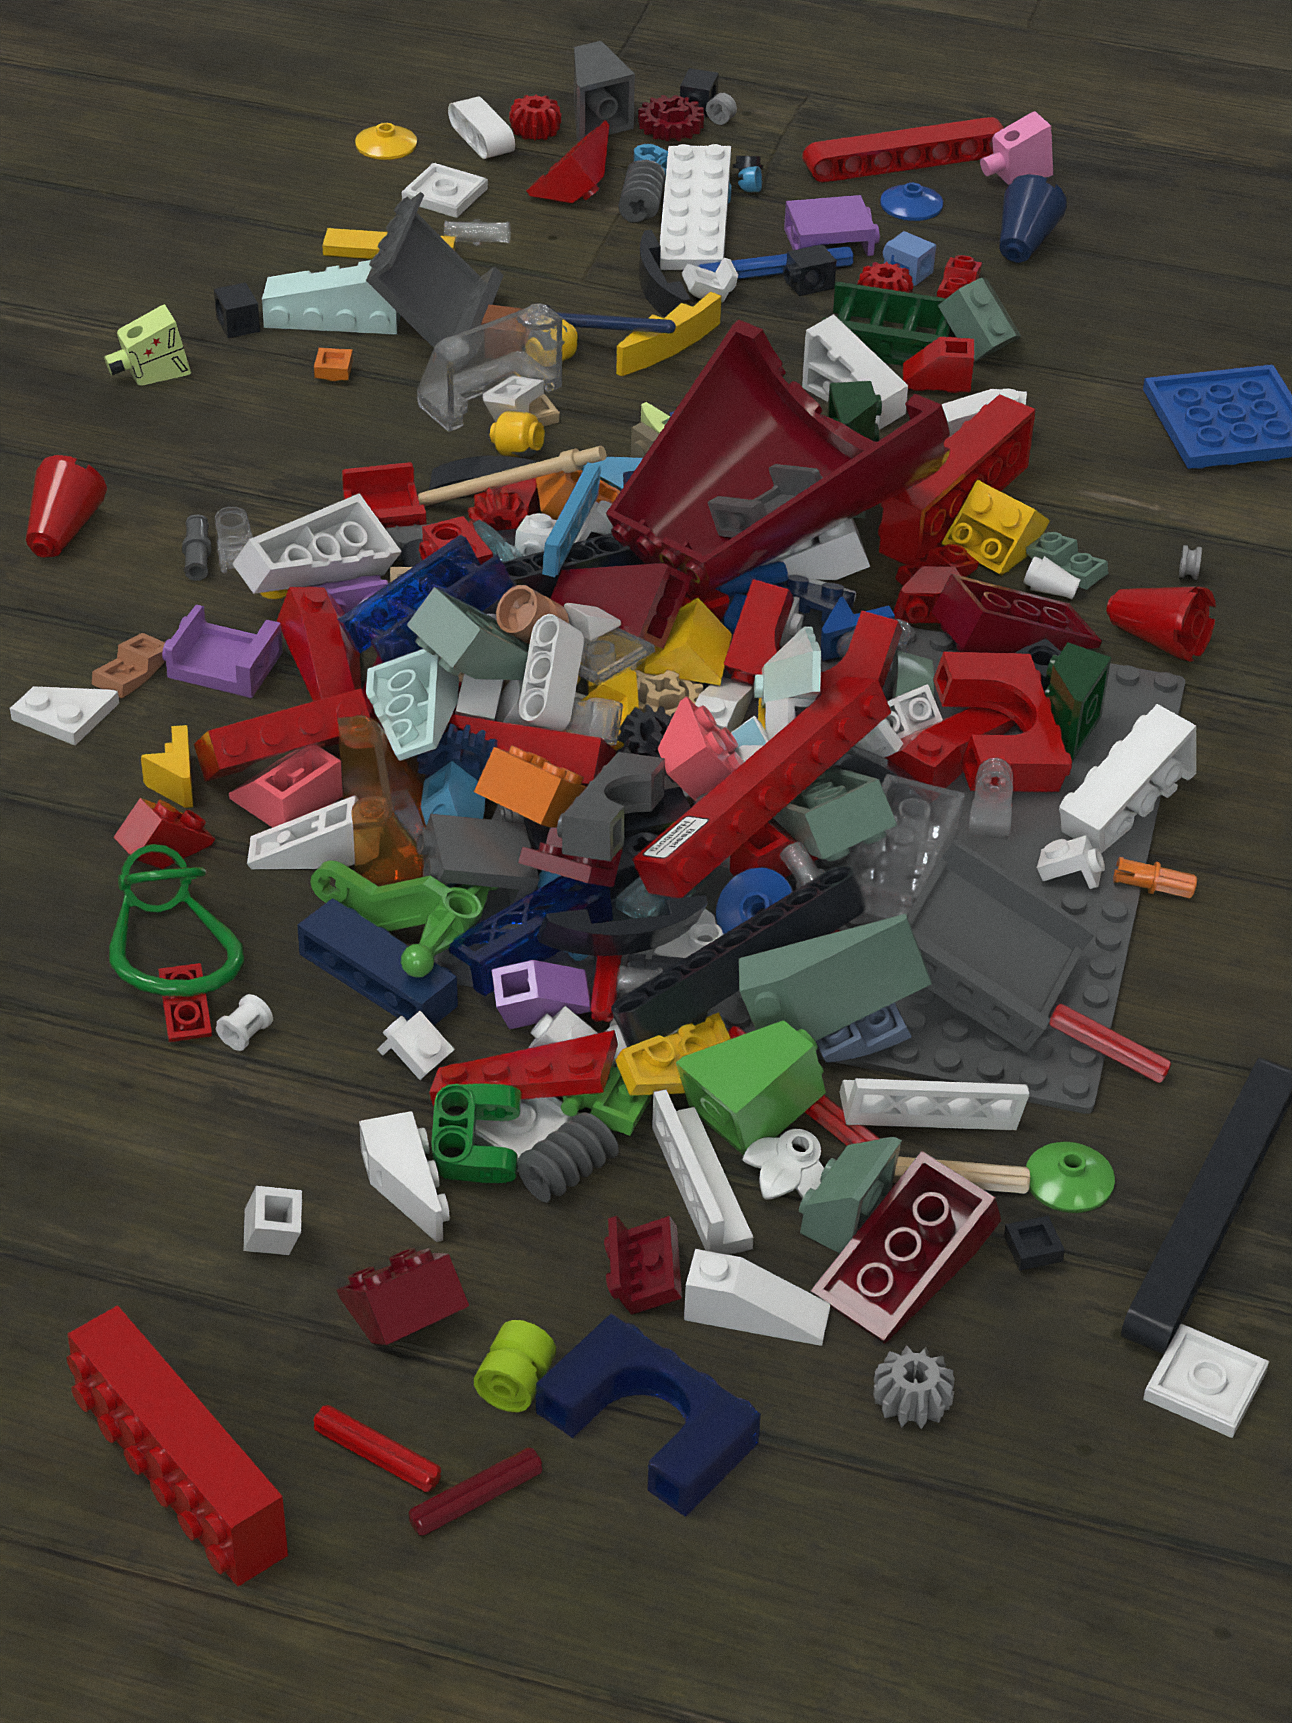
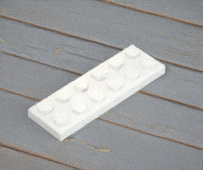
(695, 206)

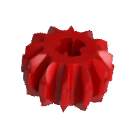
(535, 117)
(886, 277)
(498, 505)

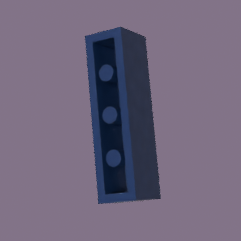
(369, 963)

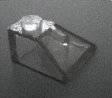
(612, 655)

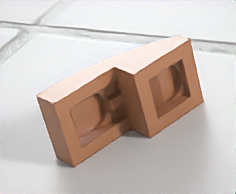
(134, 665)

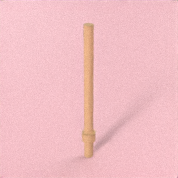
(568, 461)

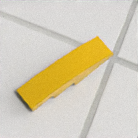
(648, 348)

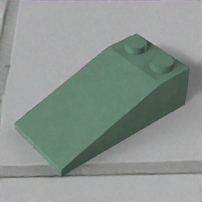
(467, 639)
(837, 813)
(833, 977)

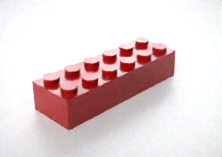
(987, 449)
(177, 1446)

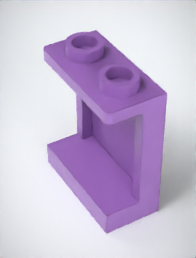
(830, 222)
(221, 655)

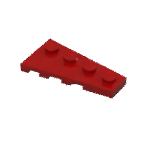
(542, 1071)

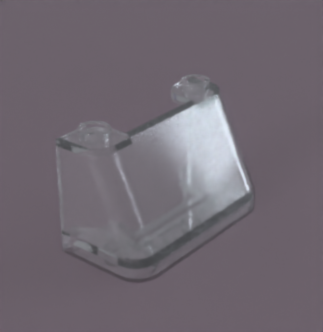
(483, 357)

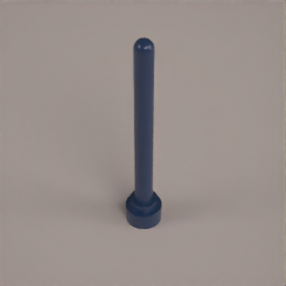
(619, 323)

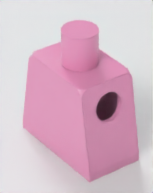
(1021, 150)

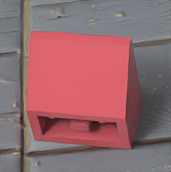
(697, 750)
(292, 786)

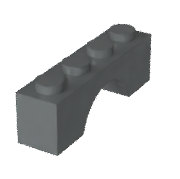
(596, 818)

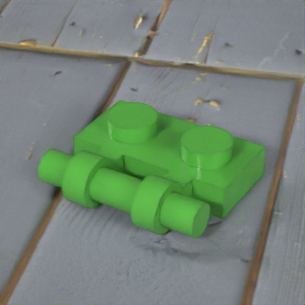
(613, 1107)

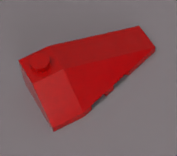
(577, 171)

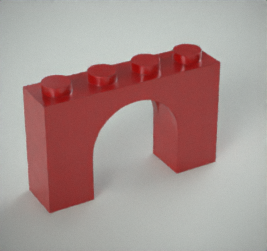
(761, 630)
(1013, 688)
(241, 744)

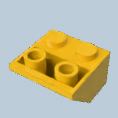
(995, 528)

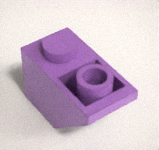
(535, 988)

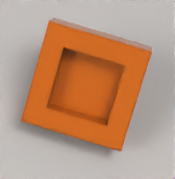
(333, 364)

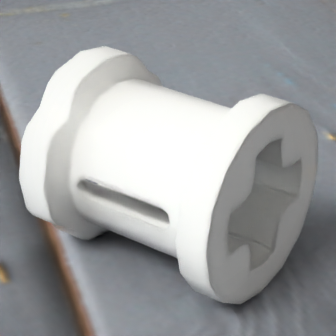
(244, 1022)

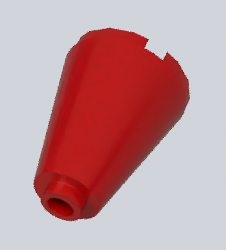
(61, 503)
(1166, 617)

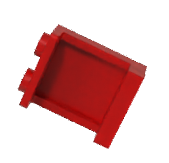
(388, 492)

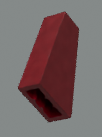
(638, 595)

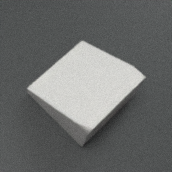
(591, 620)

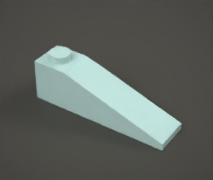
(792, 670)
(412, 701)

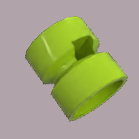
(514, 1366)

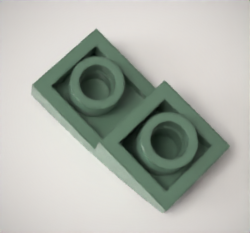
(1065, 554)
(910, 673)

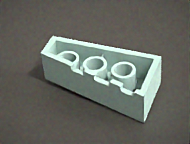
(328, 302)

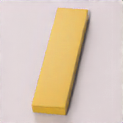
(359, 243)

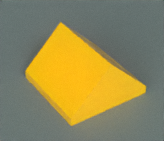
(694, 646)

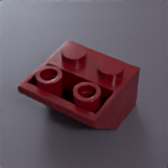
(404, 1295)

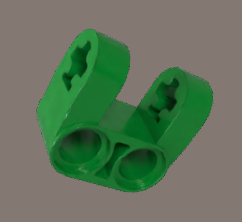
(484, 1103)

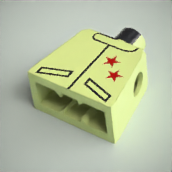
(150, 349)

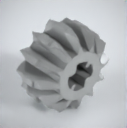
(913, 1387)

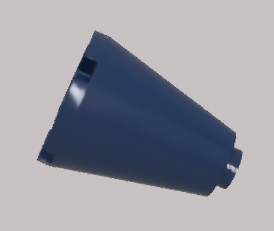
(1029, 215)

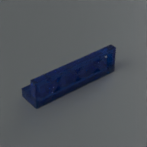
(521, 943)

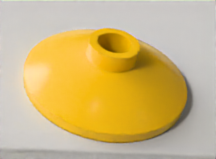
(386, 142)

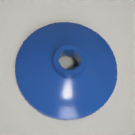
(911, 202)
(748, 894)

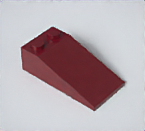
(1005, 620)
(909, 1247)

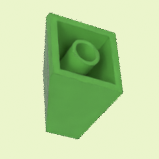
(753, 1083)

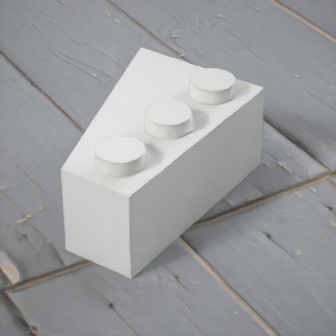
(840, 356)

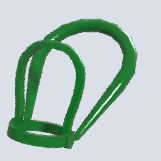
(118, 943)

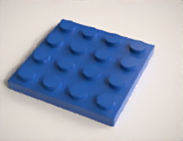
(1225, 415)

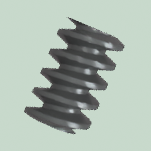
(641, 190)
(566, 1156)

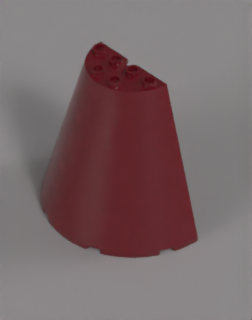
(726, 438)

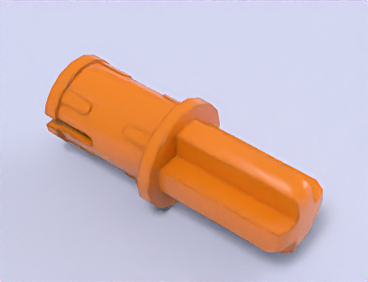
(1155, 878)

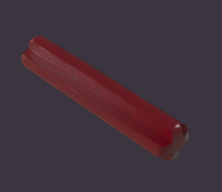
(475, 1491)

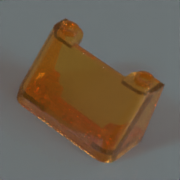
(388, 805)

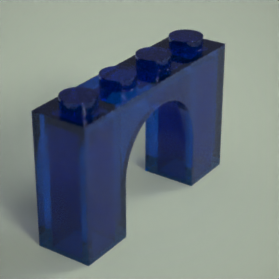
(623, 1362)

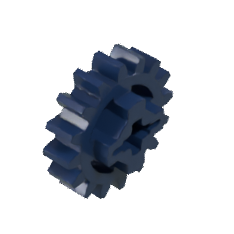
(463, 748)

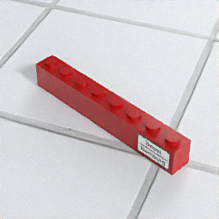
(761, 787)

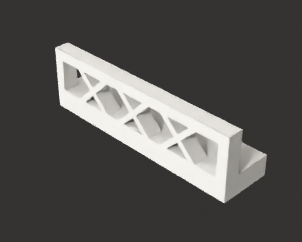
(933, 1104)
(700, 1178)

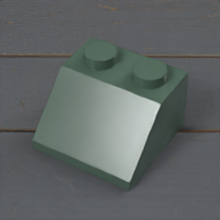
(979, 314)
(849, 1192)

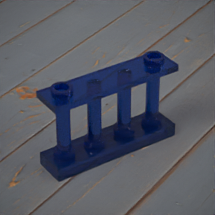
(385, 614)

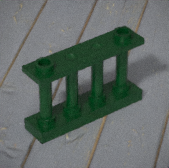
(882, 305)

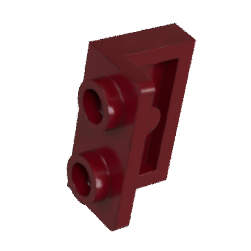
(643, 1263)

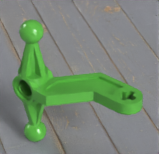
(404, 905)

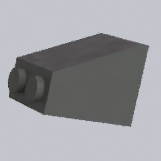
(602, 90)

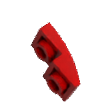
(958, 273)
(946, 556)
(185, 1016)

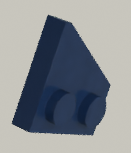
(816, 596)

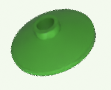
(1070, 1177)

